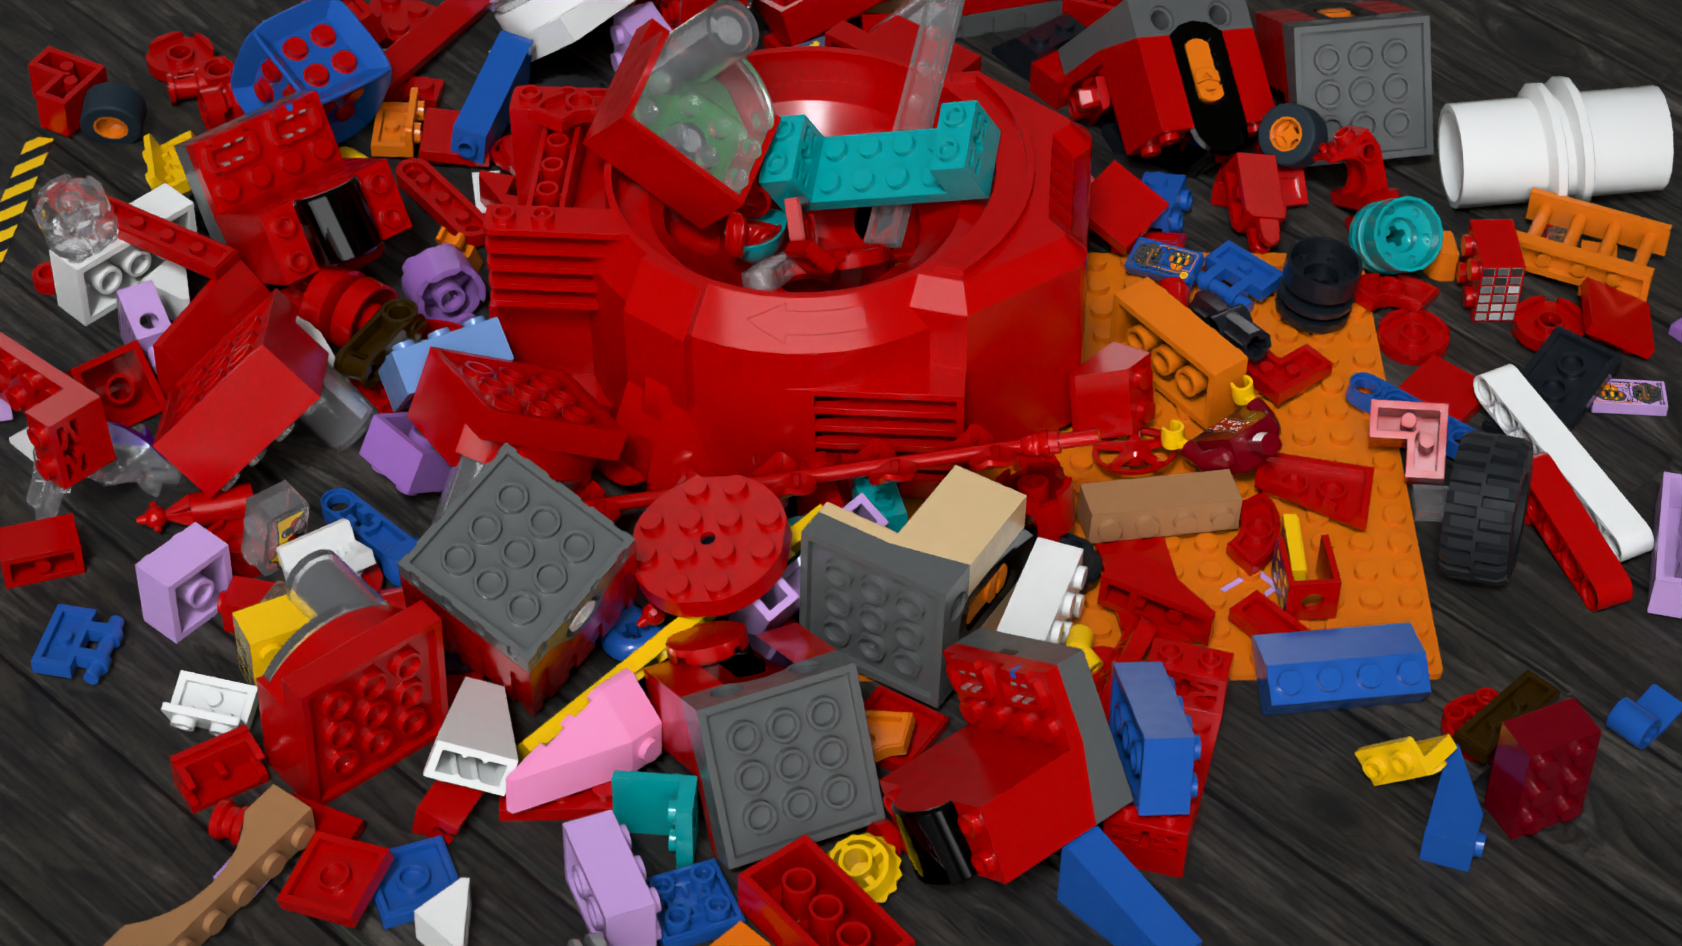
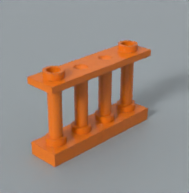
(1574, 264)

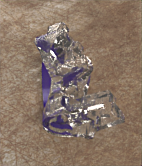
(134, 462)

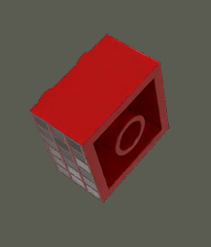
(1491, 270)

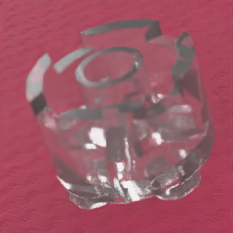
(75, 217)

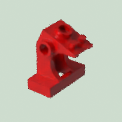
(1364, 164)

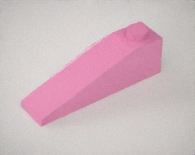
(608, 735)

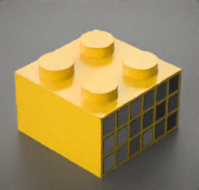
(262, 633)

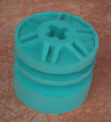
(1413, 233)

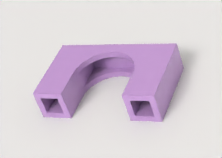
(784, 597)

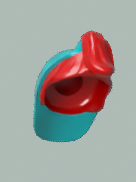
(754, 237)

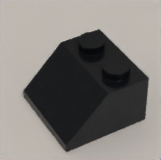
(1037, 43)

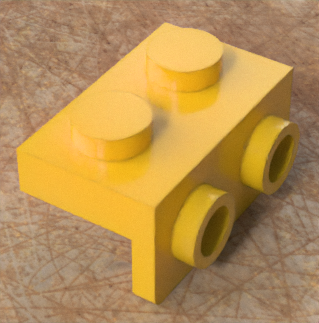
(164, 163)
(1405, 758)

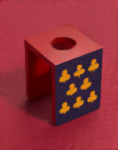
(1292, 592)

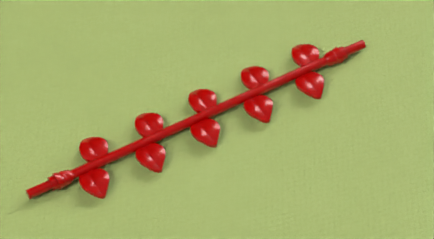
(875, 460)

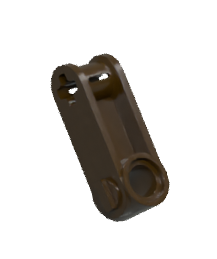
(367, 349)

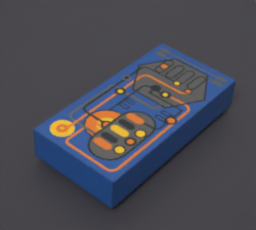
(1163, 261)

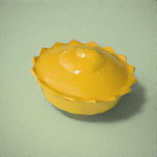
(869, 863)

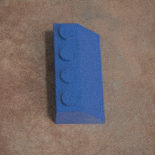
(1340, 668)

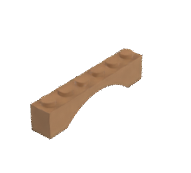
(271, 835)

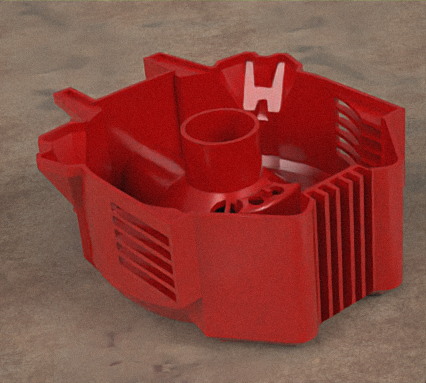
(727, 374)

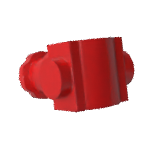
(209, 73)

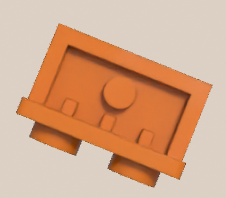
(398, 127)

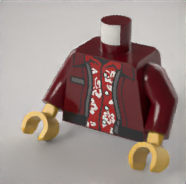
(1234, 442)

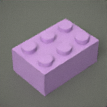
(610, 881)

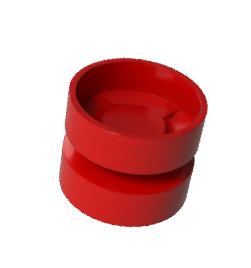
(342, 302)

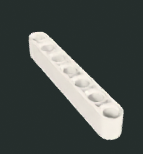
(1526, 415)

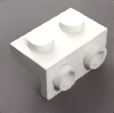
(334, 536)
(210, 704)

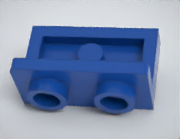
(1173, 190)

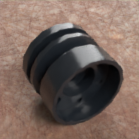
(1318, 284)

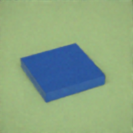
(412, 879)

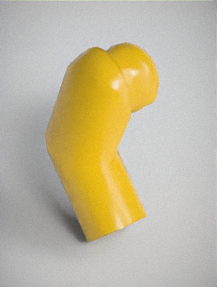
(1082, 637)

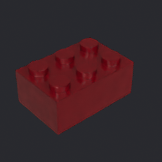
(1542, 768)

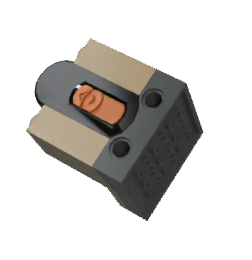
(913, 593)

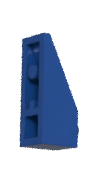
(1454, 819)

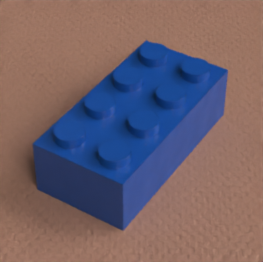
(1153, 738)

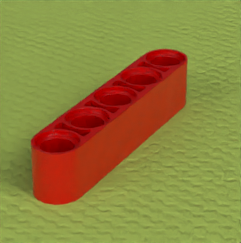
(1575, 538)

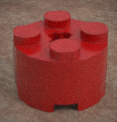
(1048, 497)

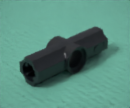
(1232, 323)

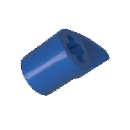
(1645, 719)

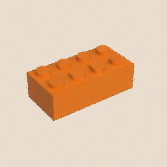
(1187, 355)

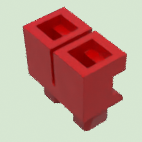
(1091, 101)

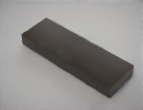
(1481, 733)

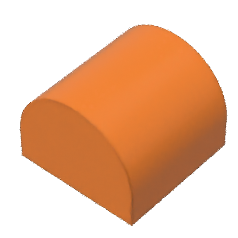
(1444, 265)

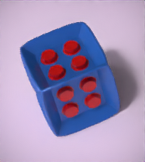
(318, 49)

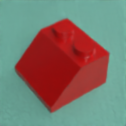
(123, 383)
(1113, 391)

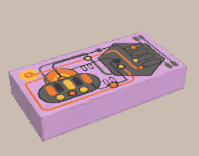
(1632, 398)

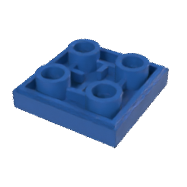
(694, 904)

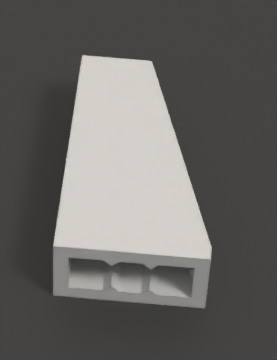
(475, 740)

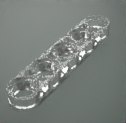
(769, 273)

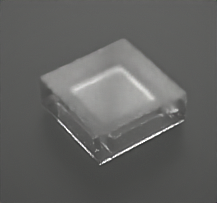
(1429, 502)

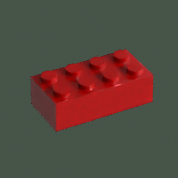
(811, 901)

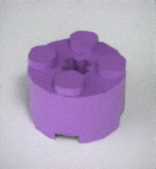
(443, 284)

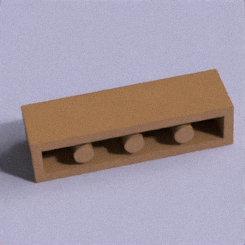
(1159, 506)

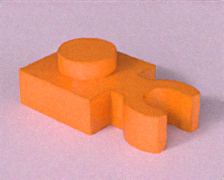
(459, 242)

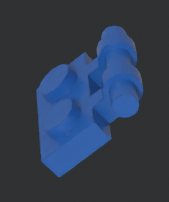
(1243, 270)
(66, 641)

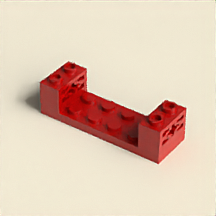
(61, 414)
(1203, 681)

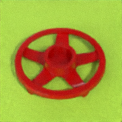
(1133, 453)

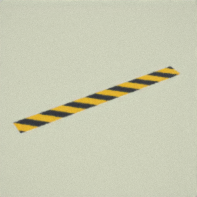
(20, 188)

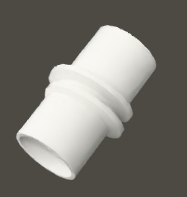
(1555, 143)

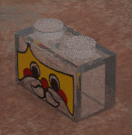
(270, 521)

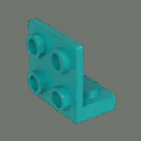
(659, 807)

